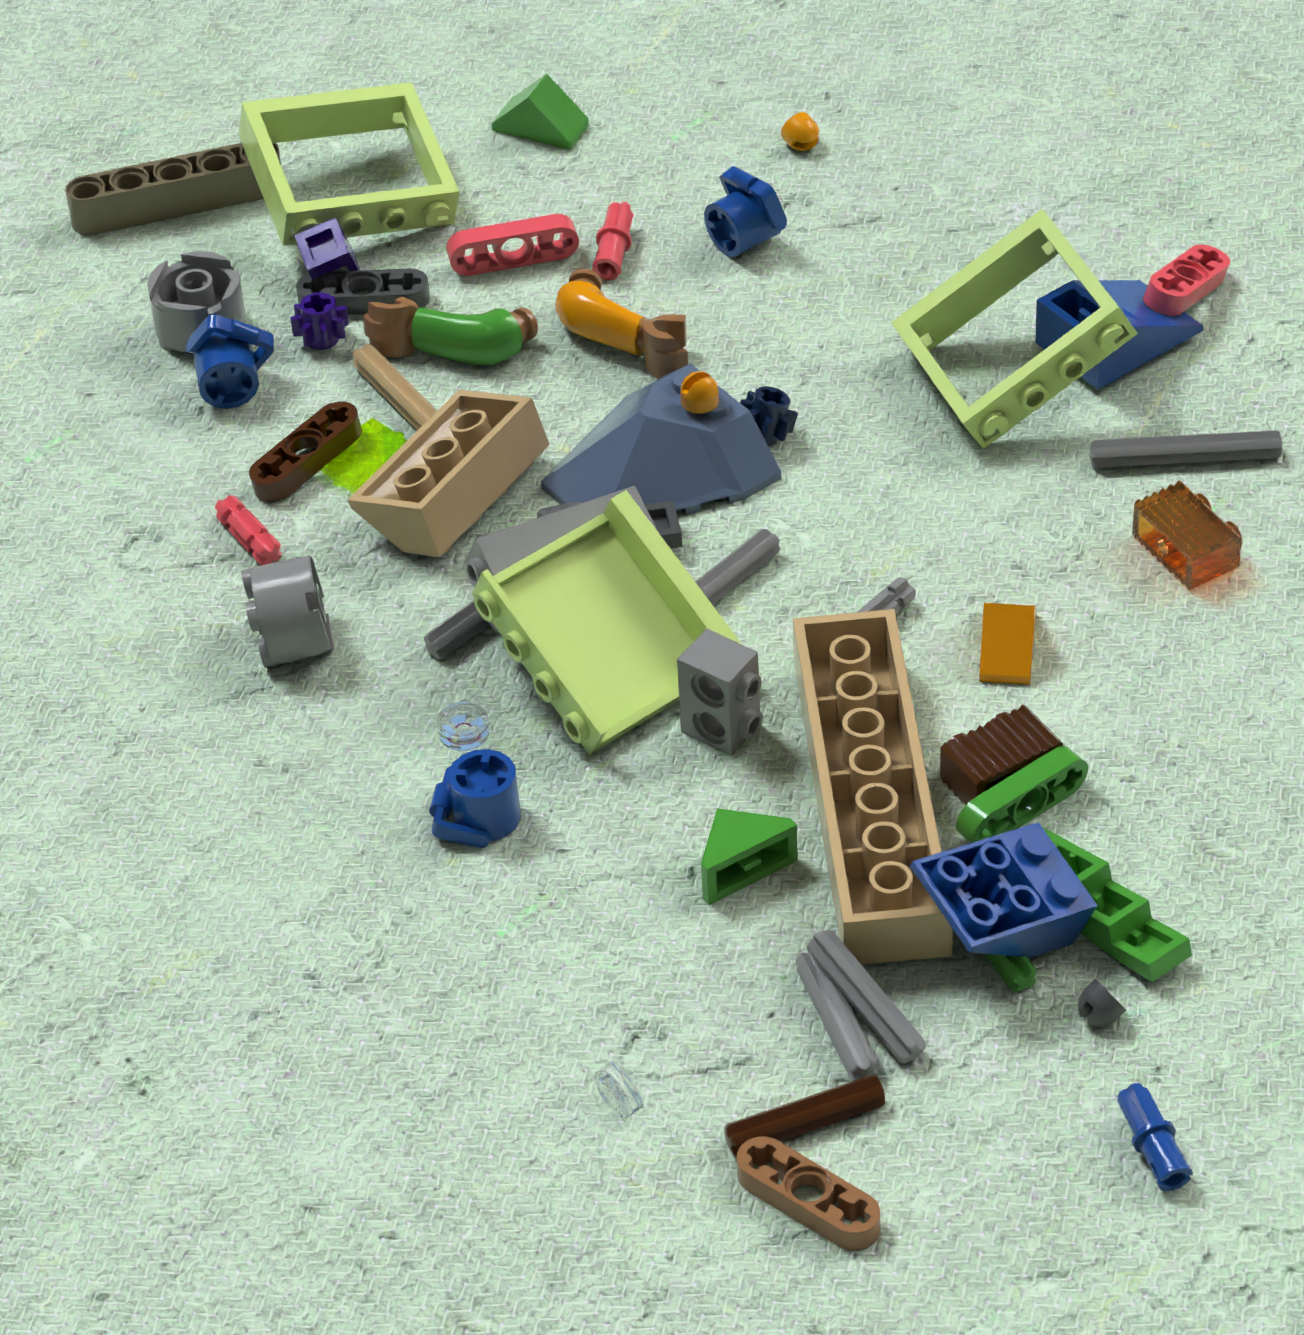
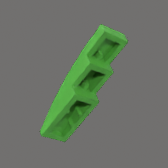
(1123, 919)

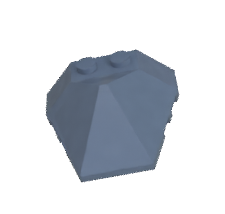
(668, 452)

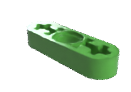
(1023, 795)

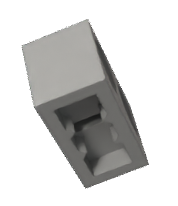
(719, 692)

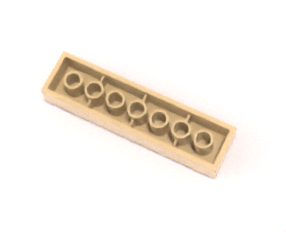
(869, 785)

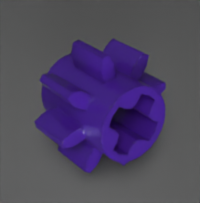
(319, 321)

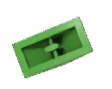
(542, 115)
(745, 850)

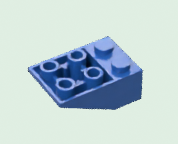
(1157, 333)
(1008, 893)

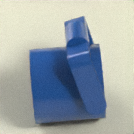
(744, 216)
(226, 360)
(482, 797)

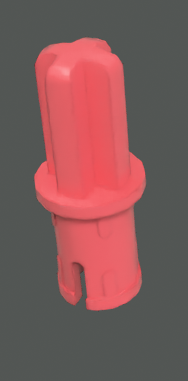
(613, 241)

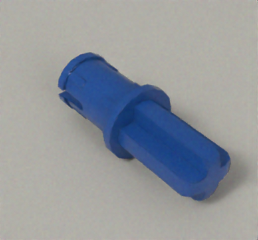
(1154, 1137)

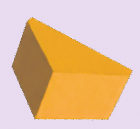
(1007, 643)

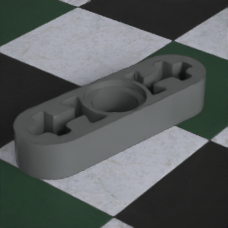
(397, 282)

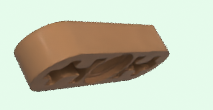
(817, 1215)

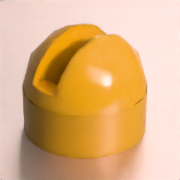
(800, 132)
(699, 393)

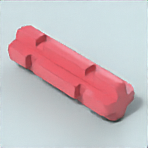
(248, 530)

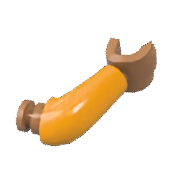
(593, 316)

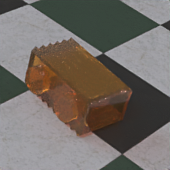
(1186, 535)

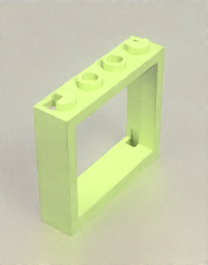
(343, 114)
(980, 286)

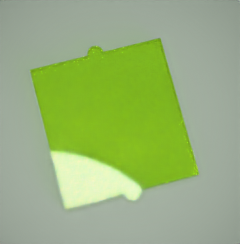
(364, 456)

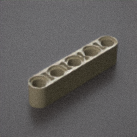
(162, 189)

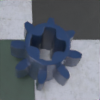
(771, 413)

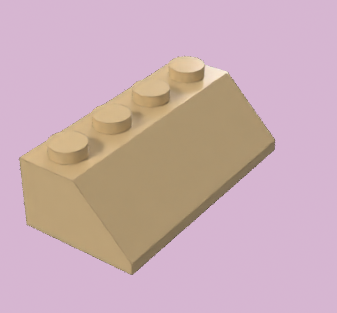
(451, 470)

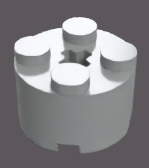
(189, 293)
(287, 610)

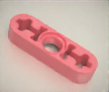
(528, 254)
(1186, 280)

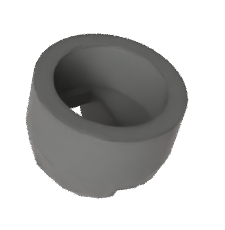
(1099, 1005)

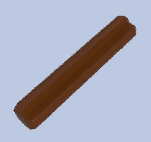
(808, 1113)

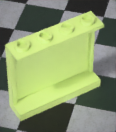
(601, 622)

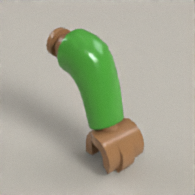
(456, 337)

